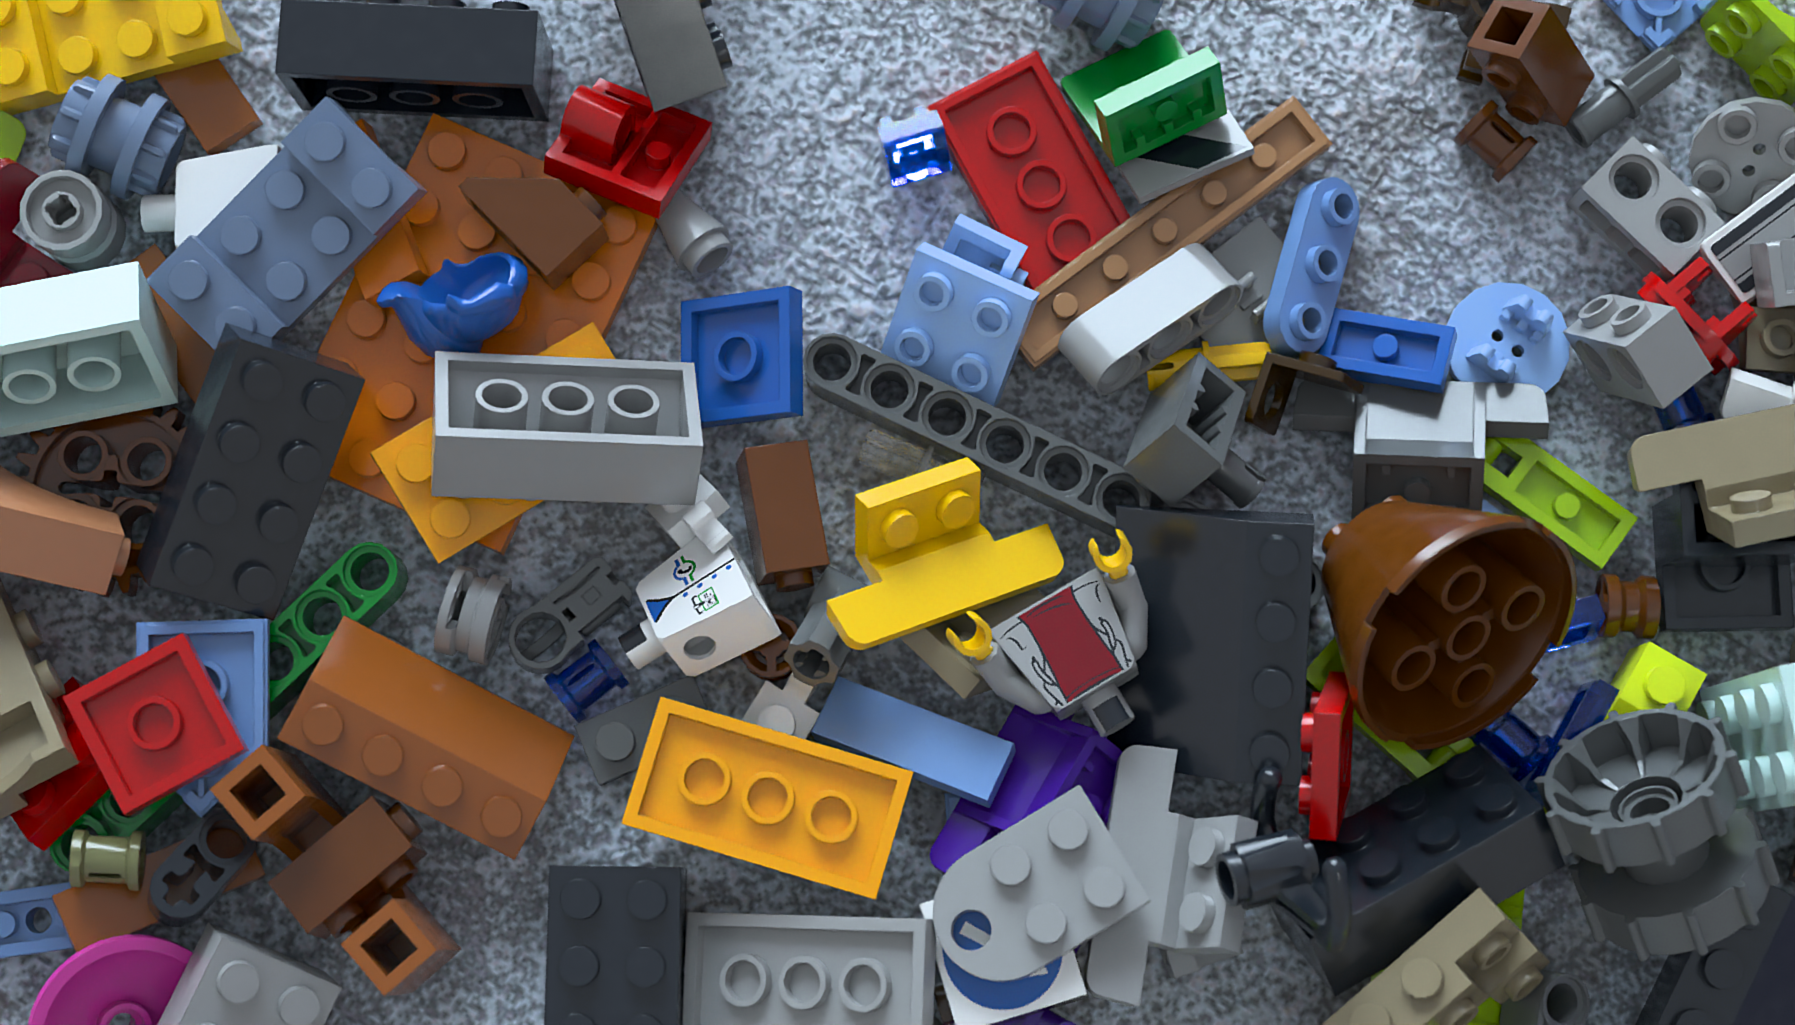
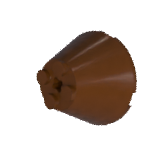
(1443, 615)

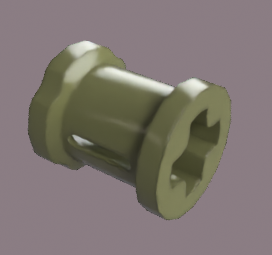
(108, 859)

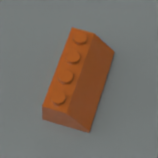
(427, 737)

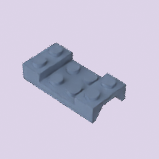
(289, 231)

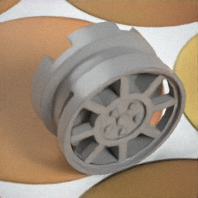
(472, 615)

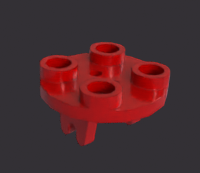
(1711, 335)

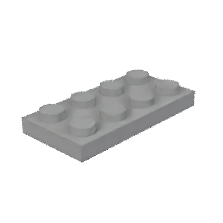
(808, 970)

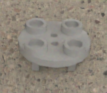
(1727, 145)

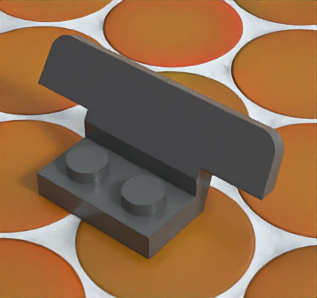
(1421, 440)

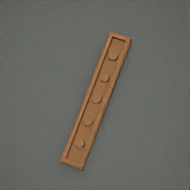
(1187, 215)

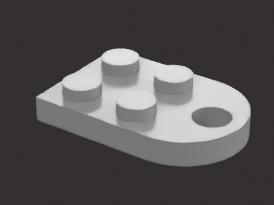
(1042, 889)

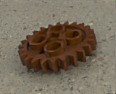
(124, 445)

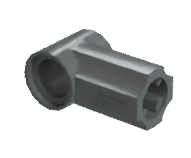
(816, 648)

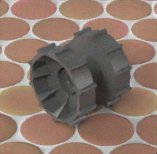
(1658, 831)

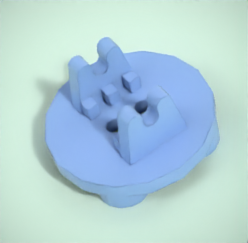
(1523, 321)

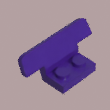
(1047, 763)

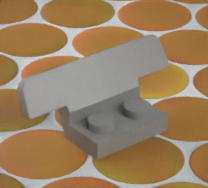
(1177, 870)

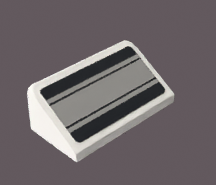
(1729, 247)

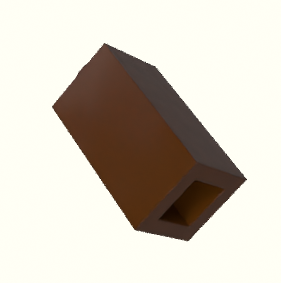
(1531, 61)
(782, 515)
(350, 867)

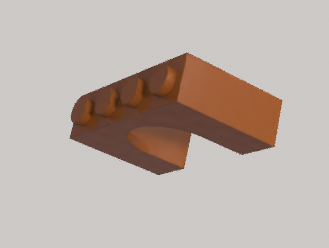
(288, 807)

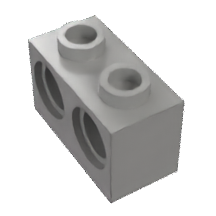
(1634, 224)
(1637, 349)

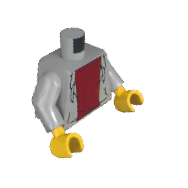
(1069, 645)

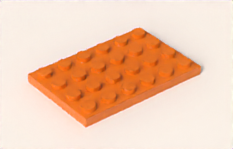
(446, 226)

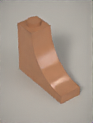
(58, 538)

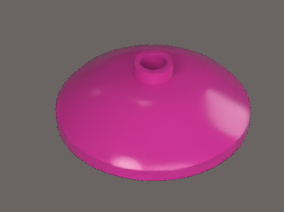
(112, 978)

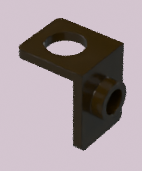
(1282, 373)

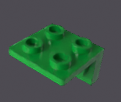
(1146, 95)

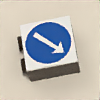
(977, 1001)

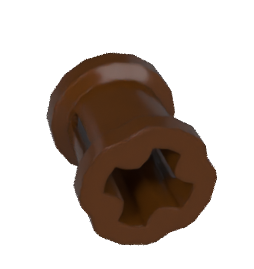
(1495, 141)

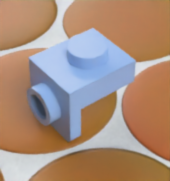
(986, 248)

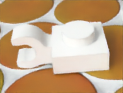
(696, 520)
(784, 709)

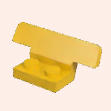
(933, 557)

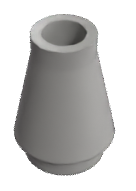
(694, 236)

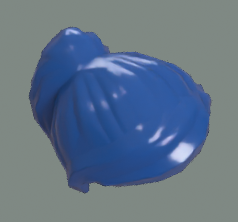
(459, 303)

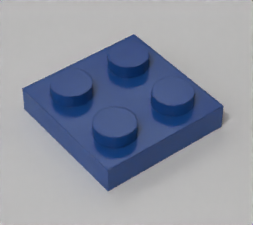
(746, 355)

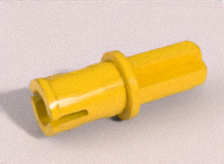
(1236, 361)

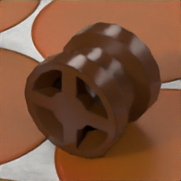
(1629, 606)
(771, 667)

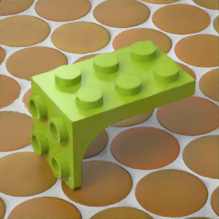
(1758, 40)

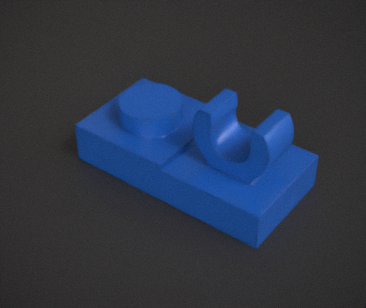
(1390, 349)

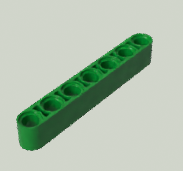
(292, 630)

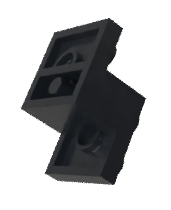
(1710, 582)

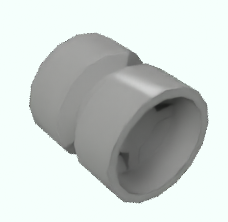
(72, 220)

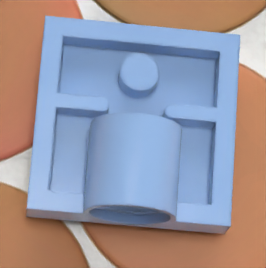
(959, 323)

